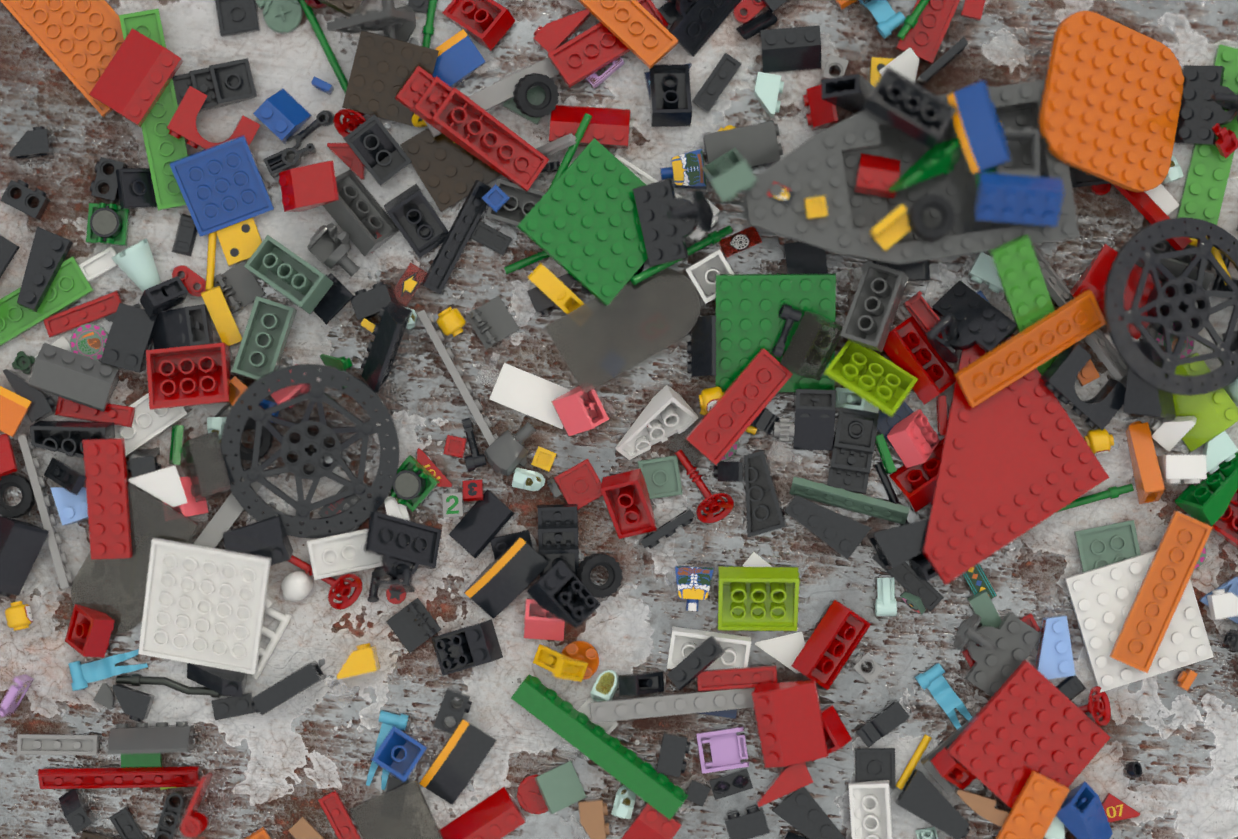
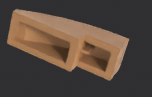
(983, 806)

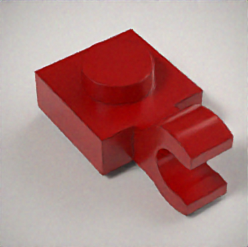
(1227, 140)

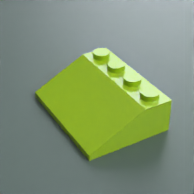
(871, 377)
(1213, 410)
(758, 598)

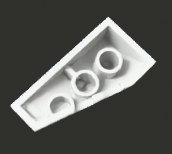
(661, 418)

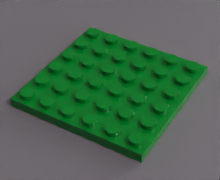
(591, 222)
(749, 320)

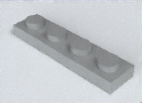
(57, 744)

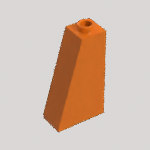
(1144, 463)

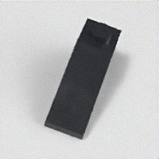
(541, 302)
(42, 404)
(219, 680)

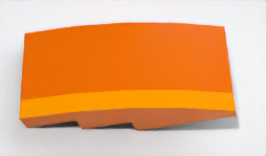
(12, 411)

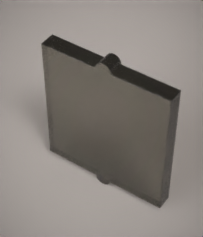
(679, 442)

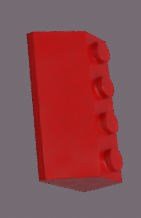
(607, 125)
(912, 352)
(919, 481)
(831, 644)
(487, 820)

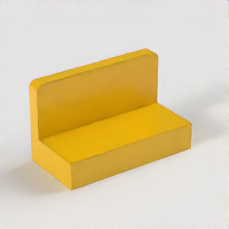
(891, 228)

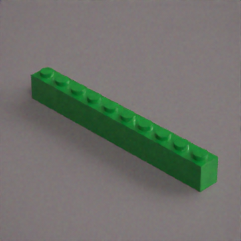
(599, 746)

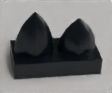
(731, 784)

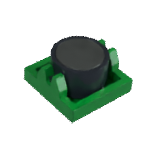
(107, 224)
(412, 483)

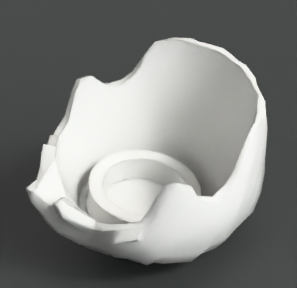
(296, 586)

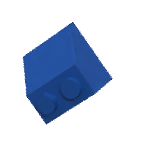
(282, 115)
(398, 754)

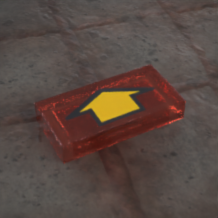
(409, 284)

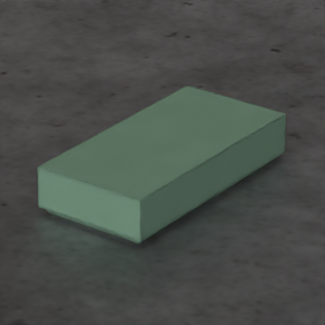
(985, 609)

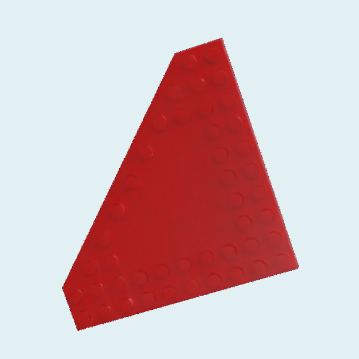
(1003, 471)

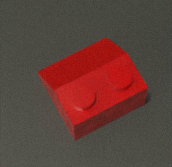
(821, 113)
(877, 175)
(89, 631)
(834, 729)

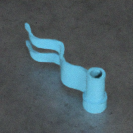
(885, 16)
(101, 669)
(943, 693)
(388, 721)

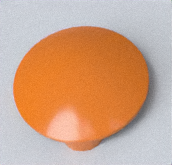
(583, 651)

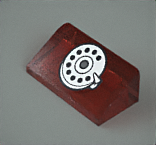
(740, 242)

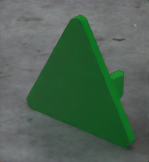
(340, 363)

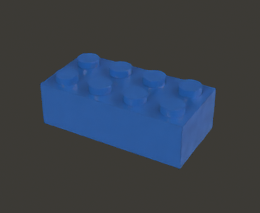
(1018, 199)

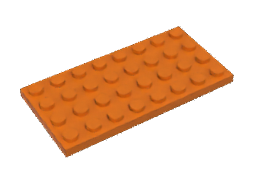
(75, 35)

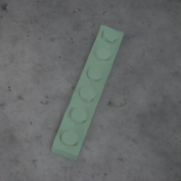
(849, 500)

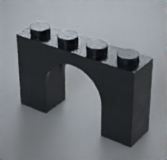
(1061, 379)

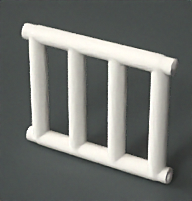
(274, 636)

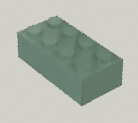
(729, 174)
(288, 274)
(264, 338)

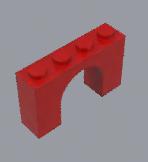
(184, 122)

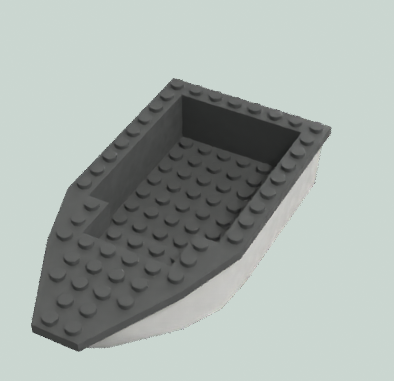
(830, 165)

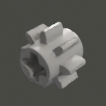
(784, 429)

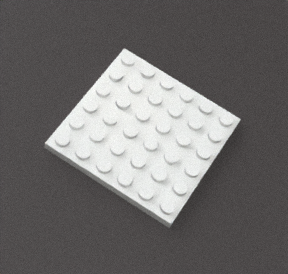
(204, 606)
(1101, 607)

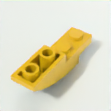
(555, 289)

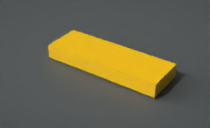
(221, 316)

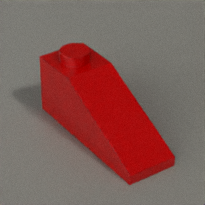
(559, 31)
(788, 780)

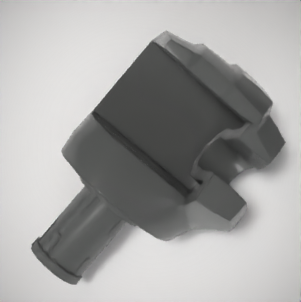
(332, 248)
(509, 450)

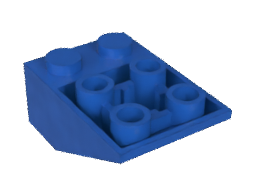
(1084, 814)

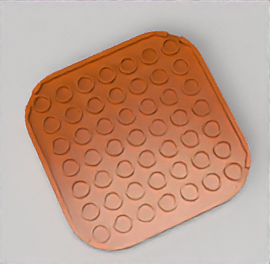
(1111, 101)

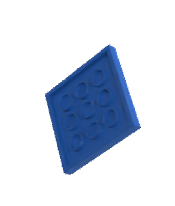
(221, 185)

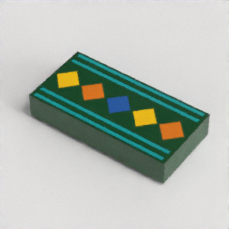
(978, 581)

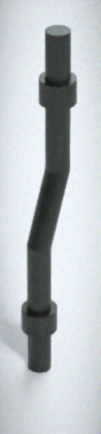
(138, 679)

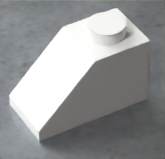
(1171, 431)
(1222, 604)

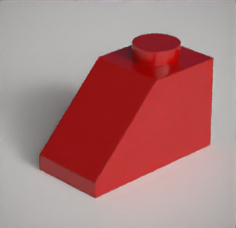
(952, 770)

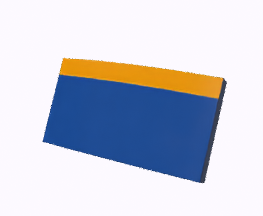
(457, 59)
(979, 128)

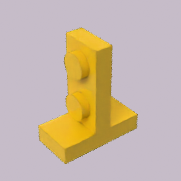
(560, 664)

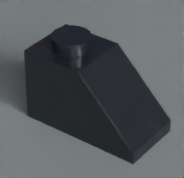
(33, 144)
(728, 471)
(641, 683)
(133, 702)
(76, 811)

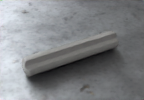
(557, 145)

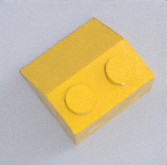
(360, 661)

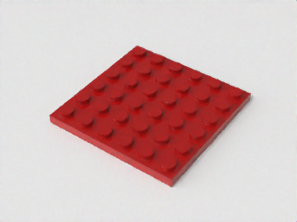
(1027, 730)

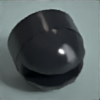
(1133, 769)

